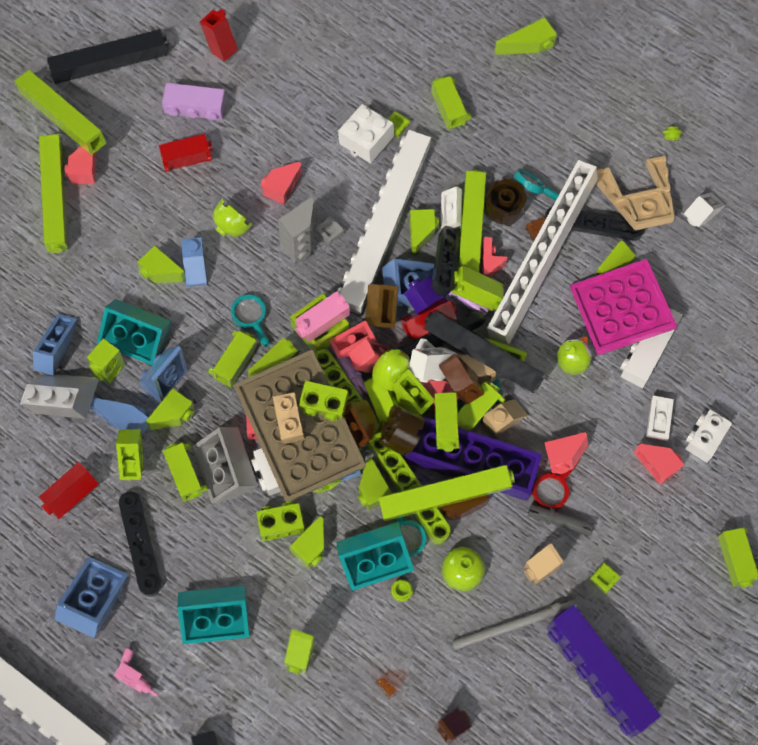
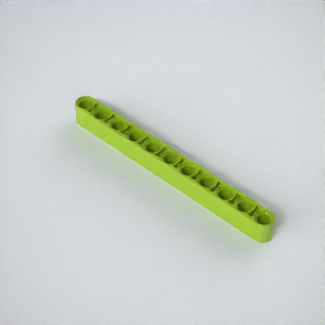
(384, 454)

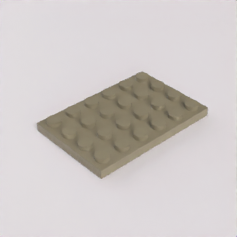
(328, 445)

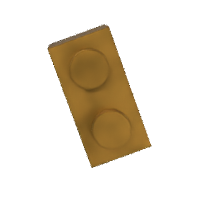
(381, 306)

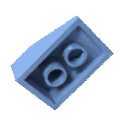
(404, 272)
(164, 374)
(90, 597)

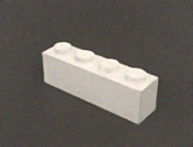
(646, 355)

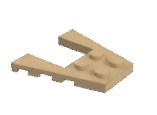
(645, 207)

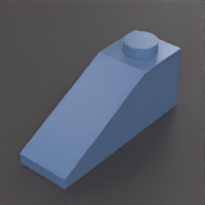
(53, 344)
(120, 414)

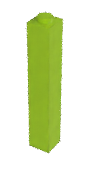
(60, 112)
(53, 193)
(472, 220)
(446, 492)

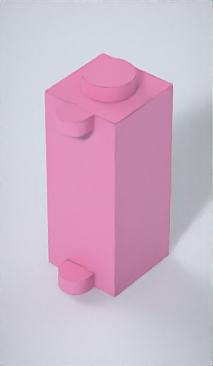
(322, 317)

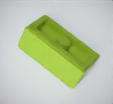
(618, 258)

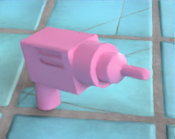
(131, 676)

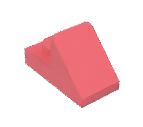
(490, 263)

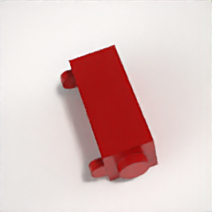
(218, 34)
(185, 152)
(414, 323)
(67, 491)

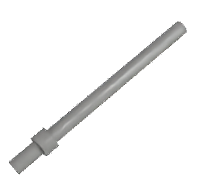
(554, 611)

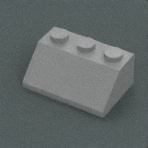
(297, 231)
(60, 395)
(225, 464)

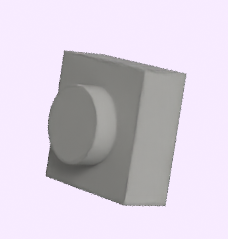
(329, 230)

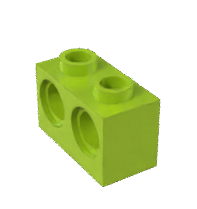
(105, 361)
(325, 395)
(130, 454)
(281, 527)

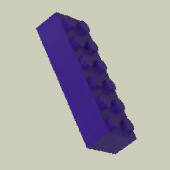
(475, 455)
(603, 672)

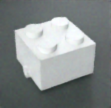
(366, 133)

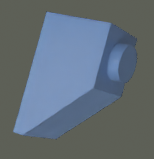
(194, 261)

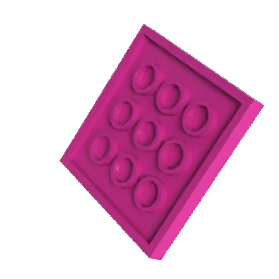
(622, 307)

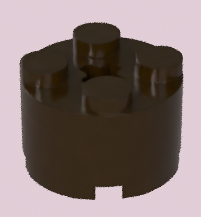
(505, 201)
(400, 430)

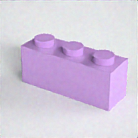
(193, 101)

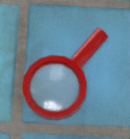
(551, 490)

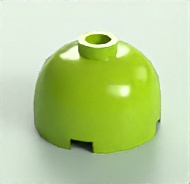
(230, 220)
(463, 569)

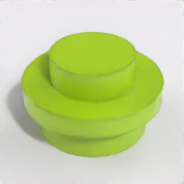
(672, 133)
(401, 590)

